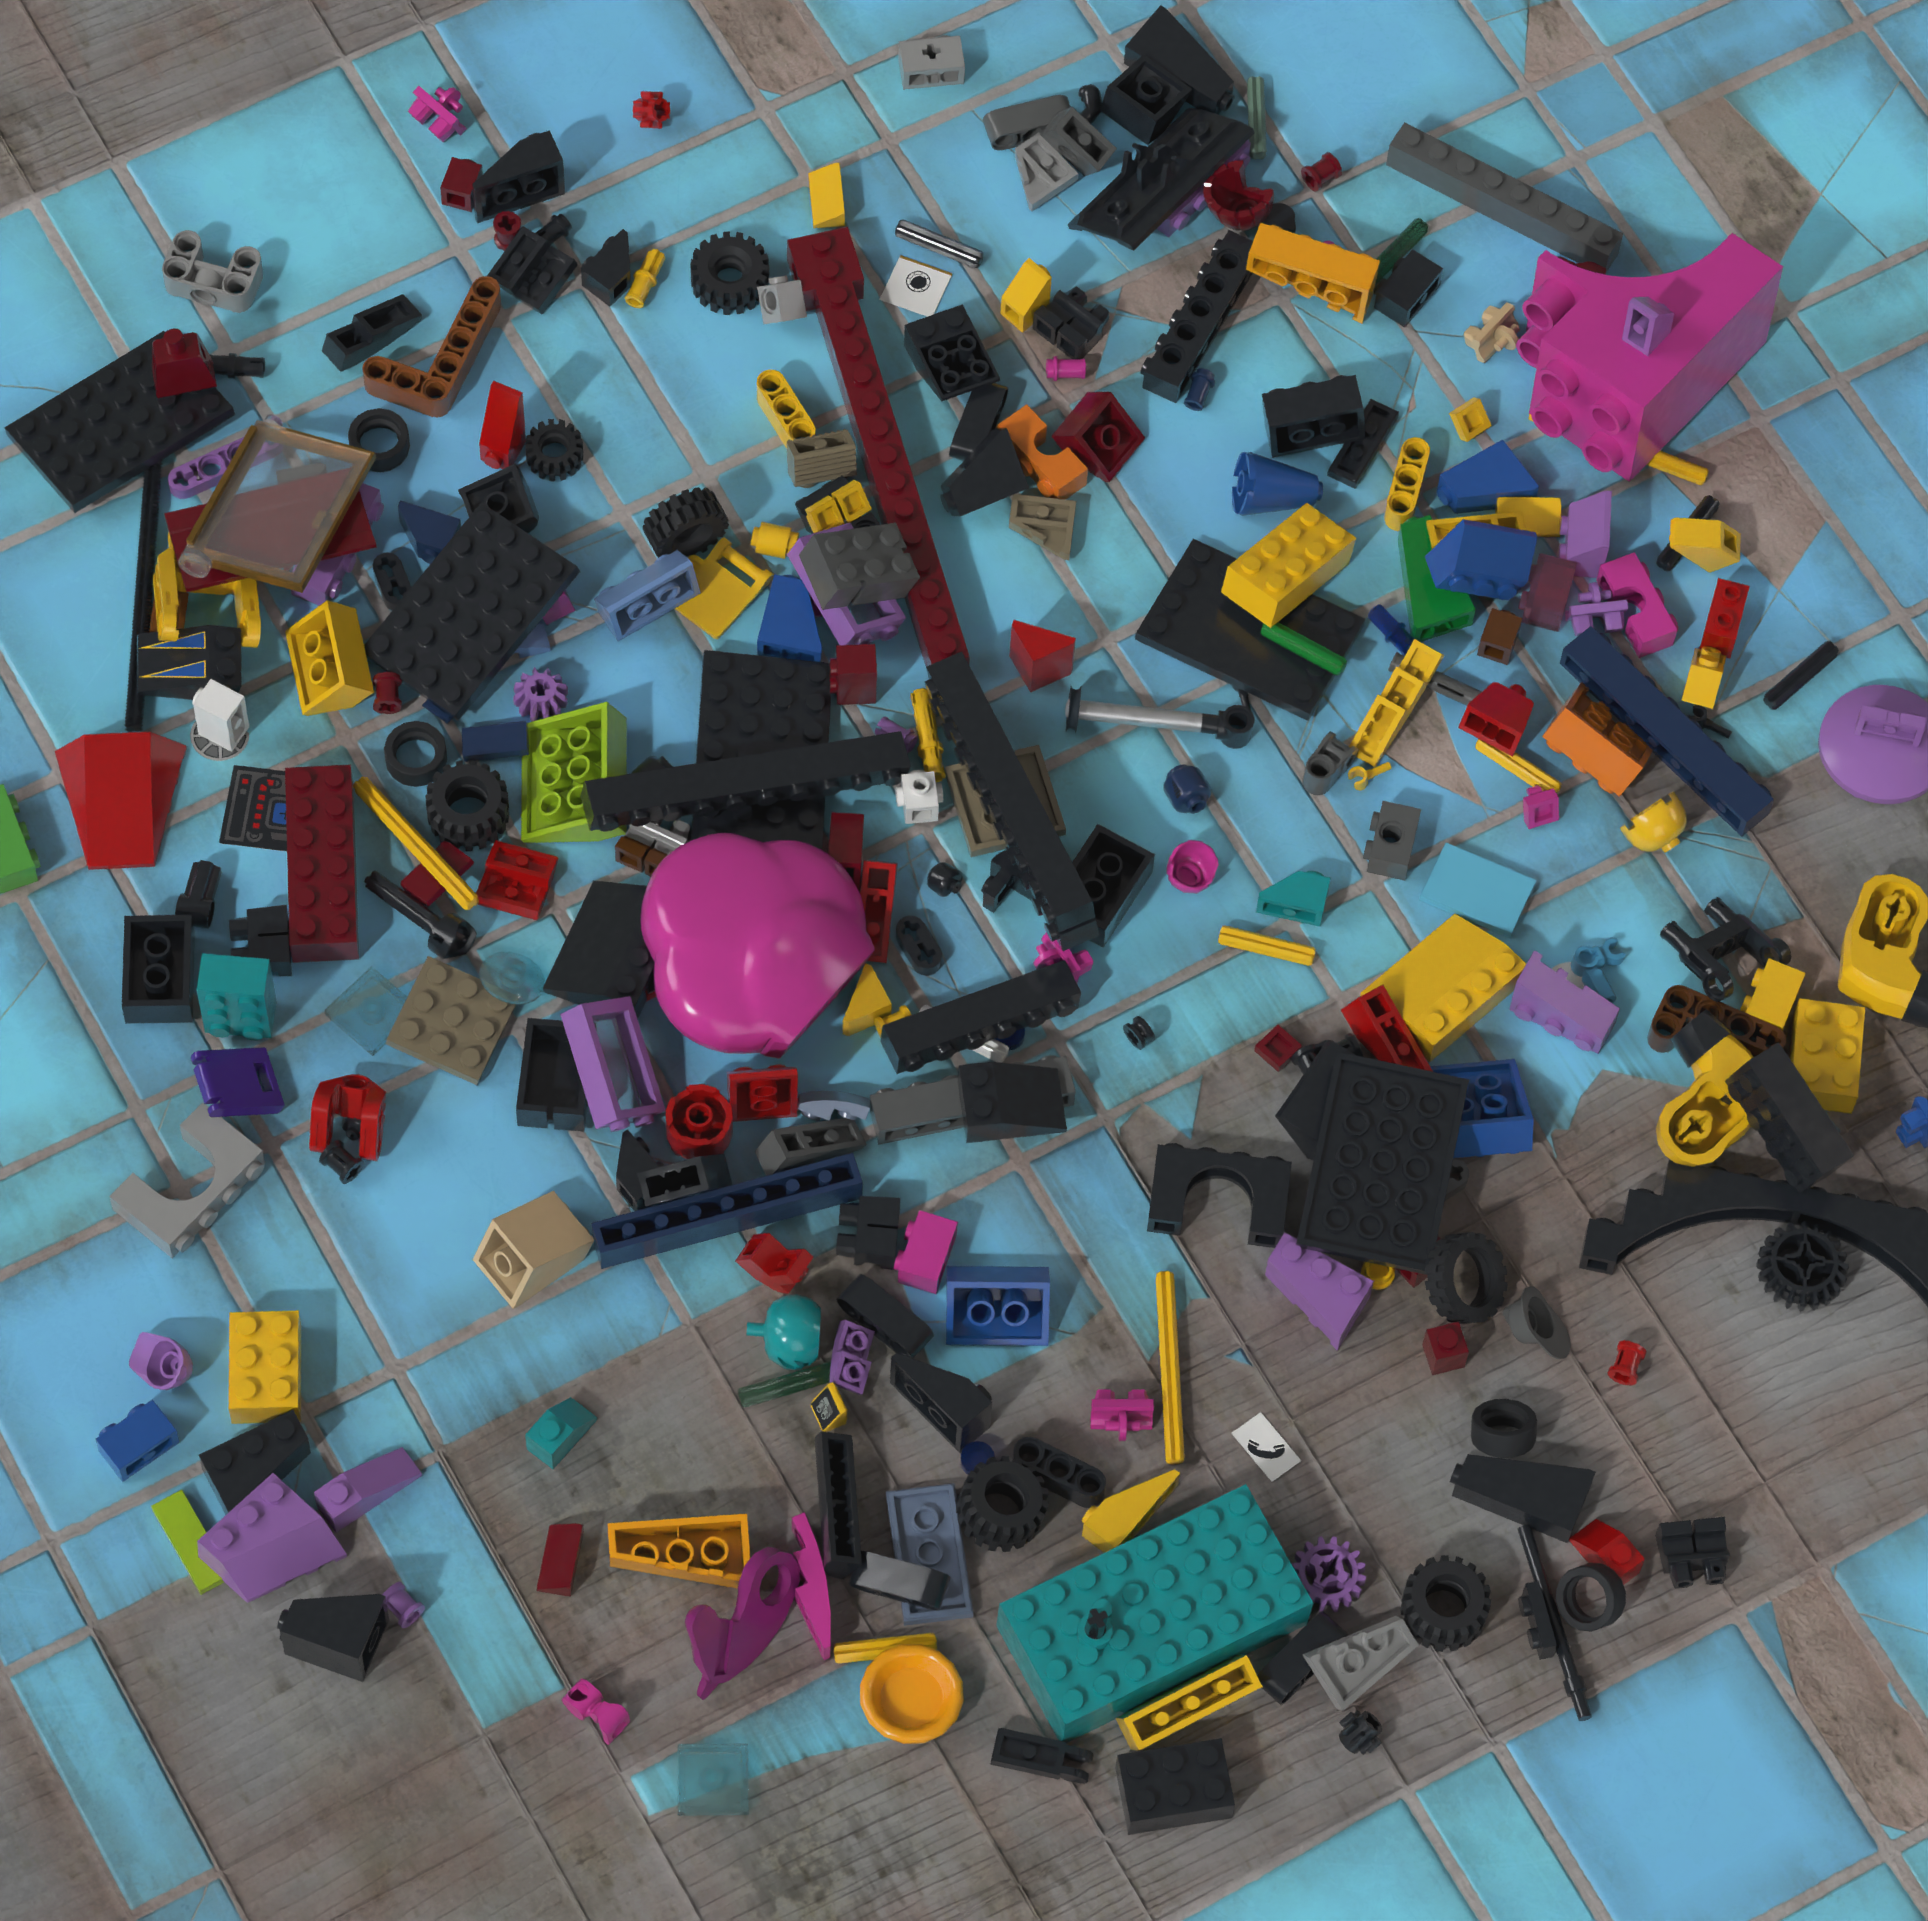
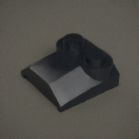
(505, 494)

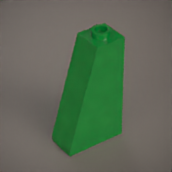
(1429, 609)

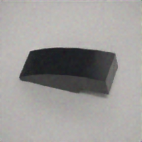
(370, 332)

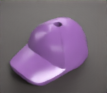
(160, 1361)

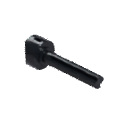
(442, 931)

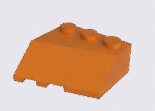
(1596, 742)

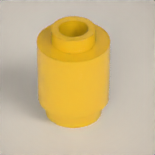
(773, 539)

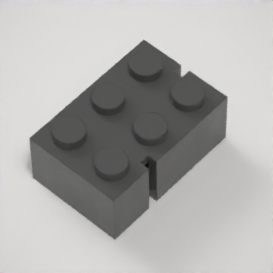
(866, 555)

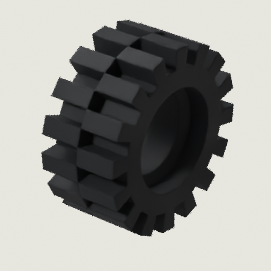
(554, 434)

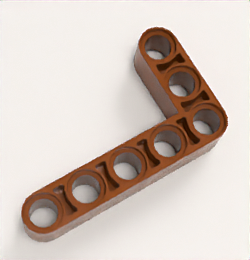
(449, 357)

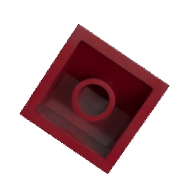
(1099, 434)

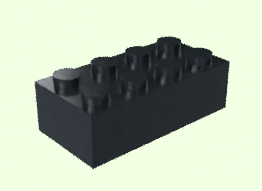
(1788, 1118)

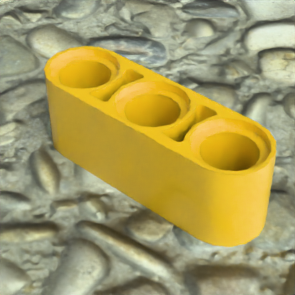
(781, 401)
(1411, 472)

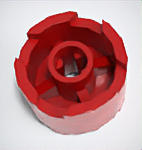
(695, 1105)

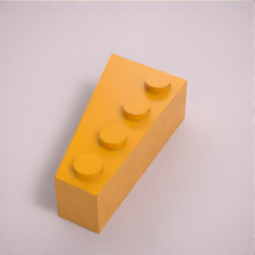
(1315, 269)
(683, 1548)

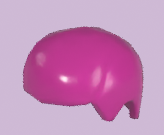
(1192, 866)

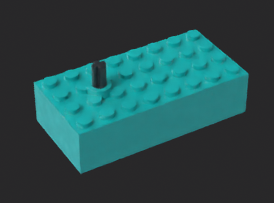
(1153, 1613)

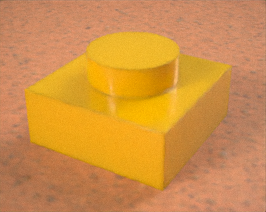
(1470, 419)

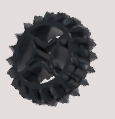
(1828, 1264)

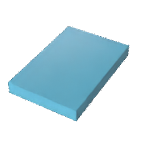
(1477, 890)

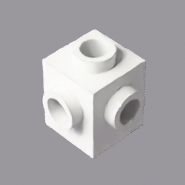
(919, 796)

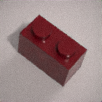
(854, 674)

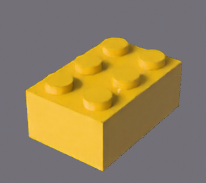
(1829, 1051)
(264, 1365)

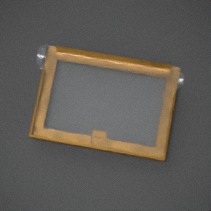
(276, 506)

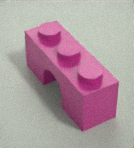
(1630, 581)

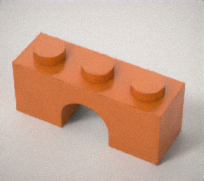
(1055, 475)

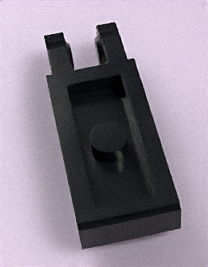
(1039, 1755)

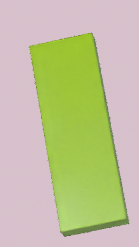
(183, 1532)

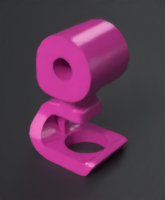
(586, 1701)

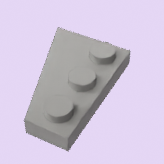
(1360, 1659)

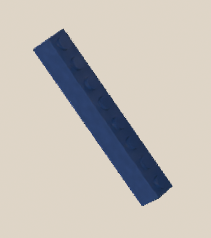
(1667, 731)
(727, 1210)

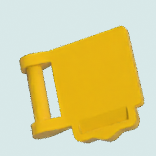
(722, 593)

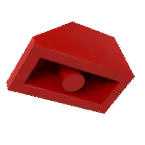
(1610, 1547)

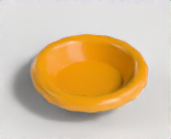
(911, 1693)

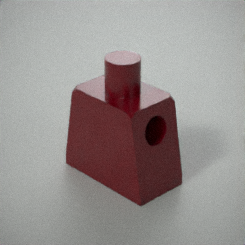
(181, 364)

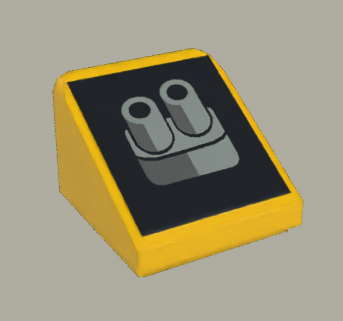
(829, 1408)

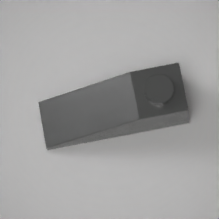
(808, 1144)

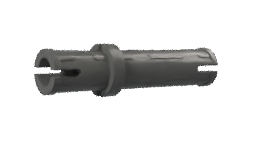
(1444, 684)

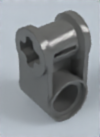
(1329, 759)

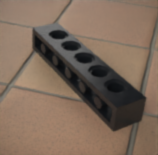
(1171, 379)

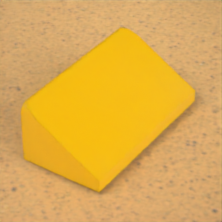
(827, 197)
(1539, 513)

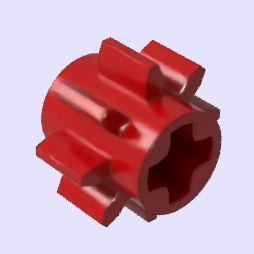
(651, 109)

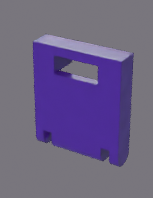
(233, 1081)

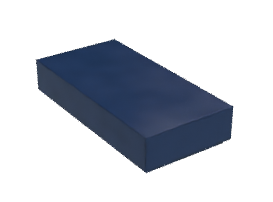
(495, 741)

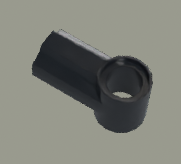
(200, 893)

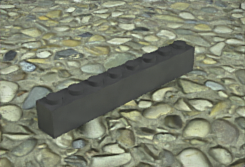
(1502, 198)

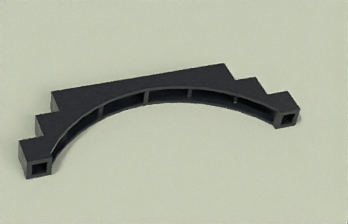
(1713, 1194)

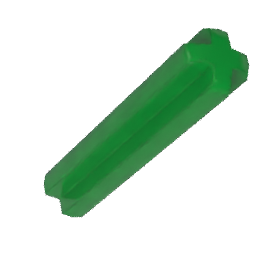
(1305, 648)

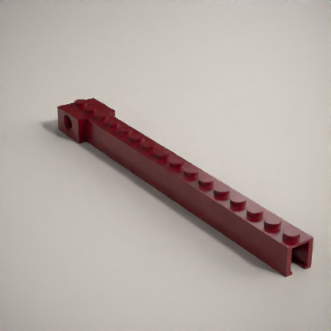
(832, 286)

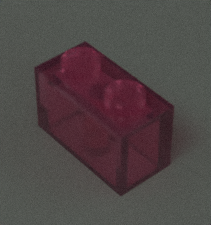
(1548, 592)

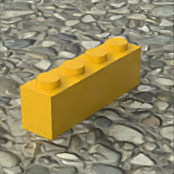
(1188, 1702)

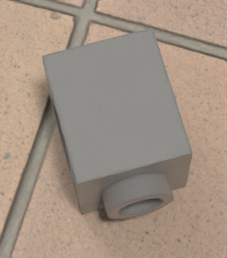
(781, 300)

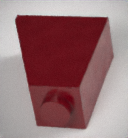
(847, 842)

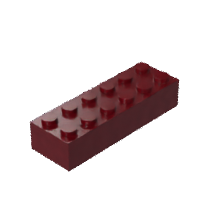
(321, 863)

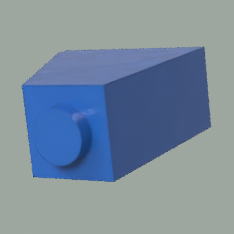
(1484, 478)
(789, 622)

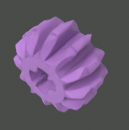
(544, 684)

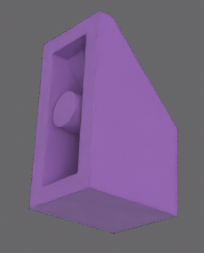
(1646, 324)

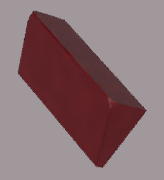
(423, 885)
(560, 1559)

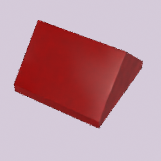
(1040, 654)

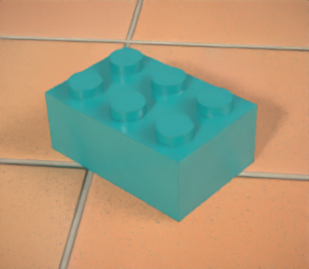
(236, 996)

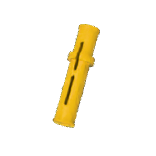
(929, 747)

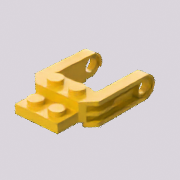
(168, 582)

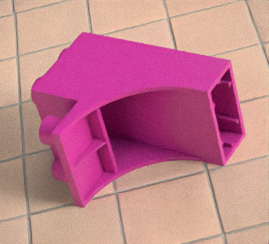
(1614, 396)

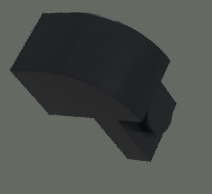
(1001, 880)

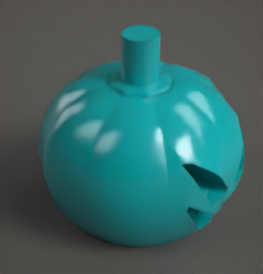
(790, 1331)

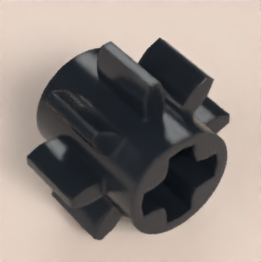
(1360, 1732)

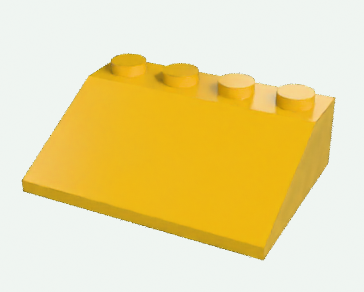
(1450, 982)

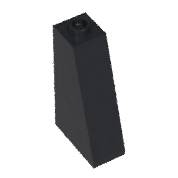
(1180, 54)
(1525, 1491)

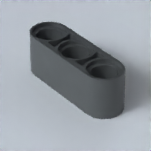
(1017, 123)

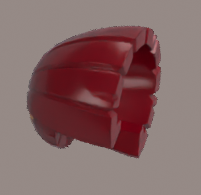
(1233, 201)

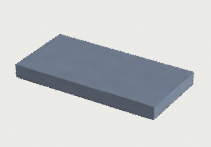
(929, 1535)

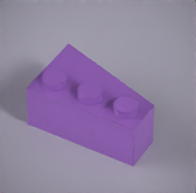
(1561, 1006)
(1319, 1286)

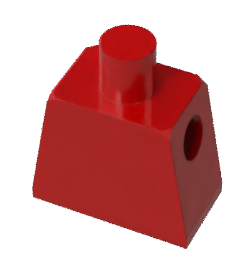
(1498, 716)

